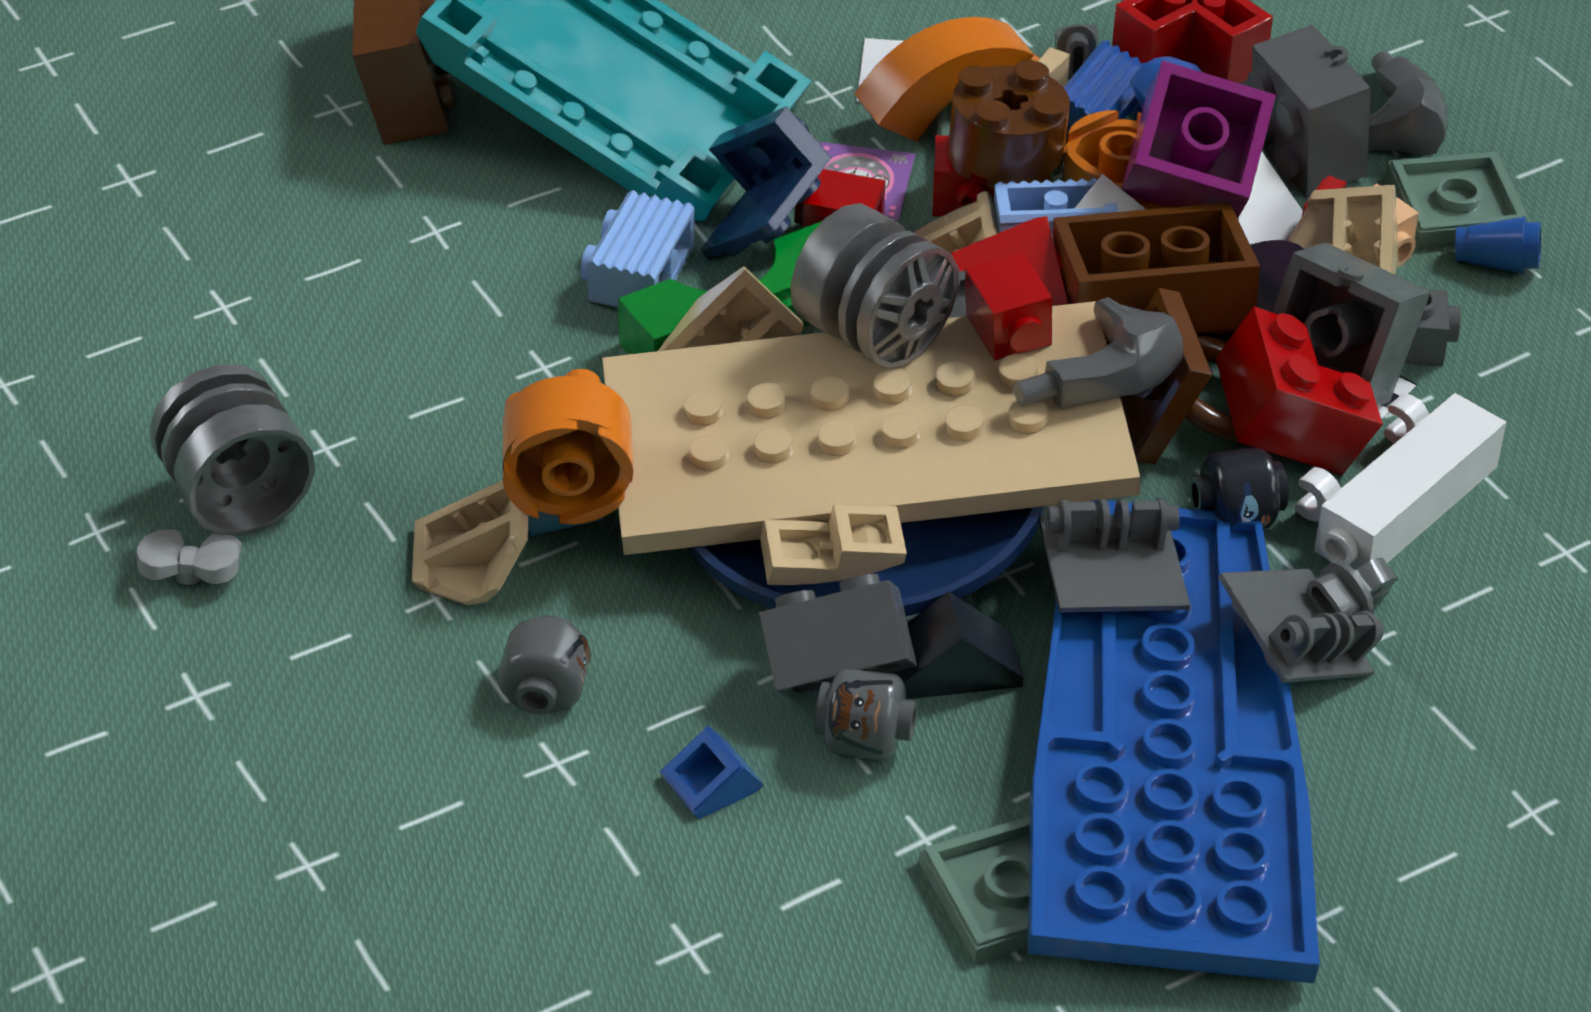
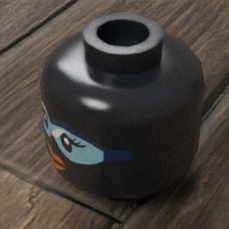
(1241, 486)

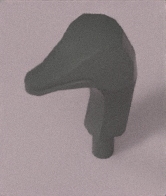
(1414, 115)
(1140, 356)

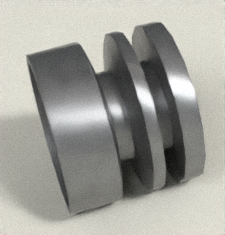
(874, 285)
(232, 449)

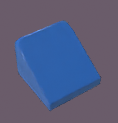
(710, 774)

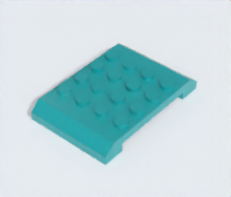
(614, 84)

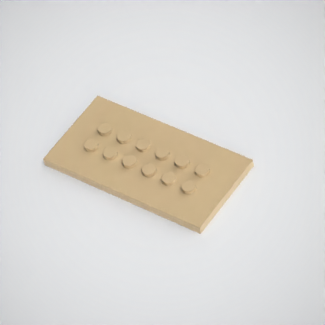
(814, 424)

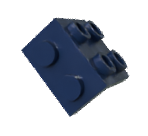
(776, 167)

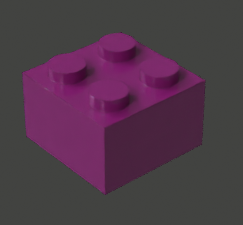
(1197, 140)

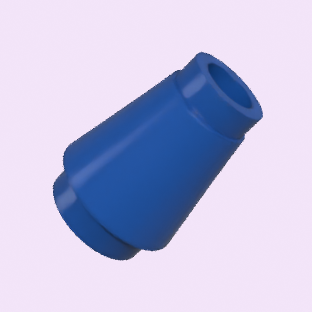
(1501, 245)

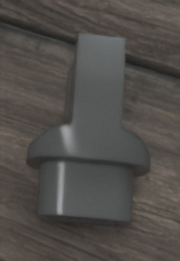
(1079, 42)
(1351, 590)

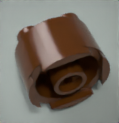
(1008, 123)

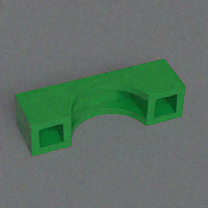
(654, 312)

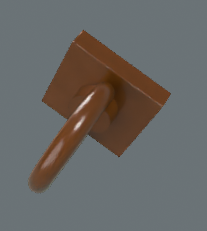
(1159, 411)

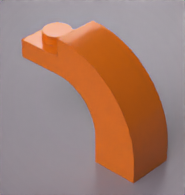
(922, 71)

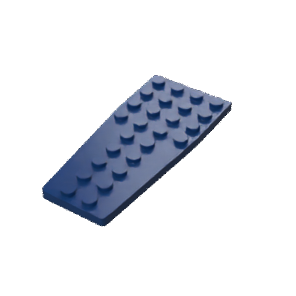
(1172, 784)

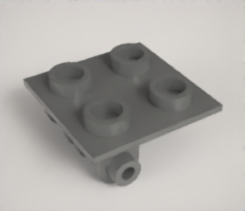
(1114, 559)
(1292, 632)

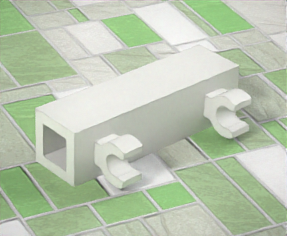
(1406, 487)

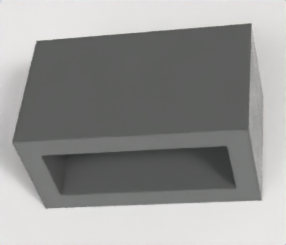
(849, 629)

